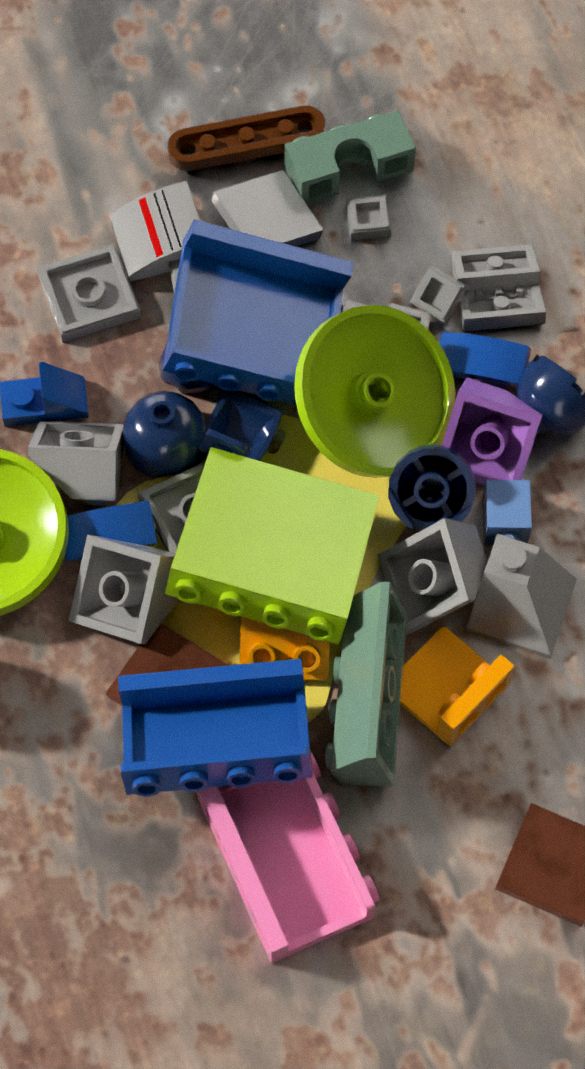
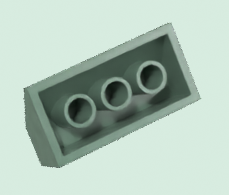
(368, 690)

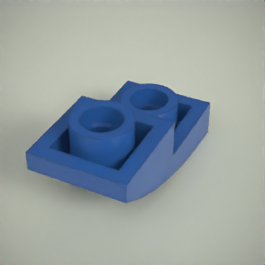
(485, 358)
(122, 522)

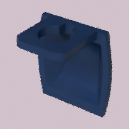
(241, 426)

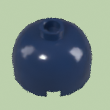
(554, 395)
(164, 434)
(431, 486)

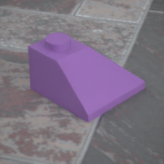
(492, 431)

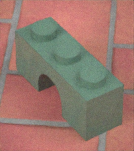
(377, 142)

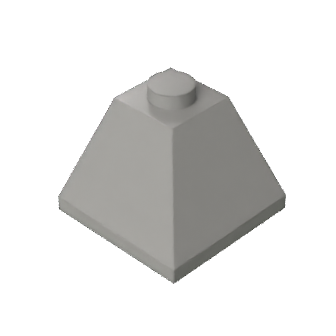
(80, 458)
(435, 570)
(122, 588)
(521, 597)

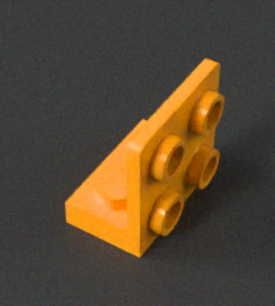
(268, 644)
(451, 685)

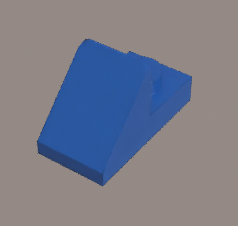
(50, 397)

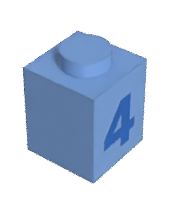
(506, 510)

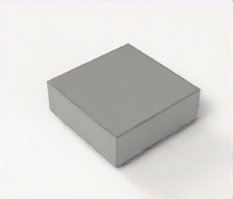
(368, 217)
(438, 294)

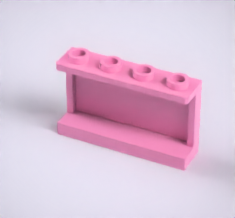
(290, 861)

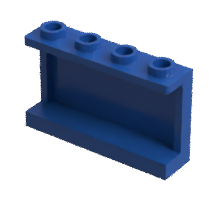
(214, 727)

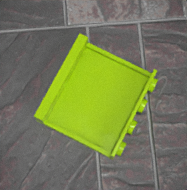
(273, 545)

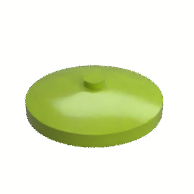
(373, 389)
(31, 531)

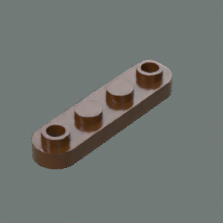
(242, 137)

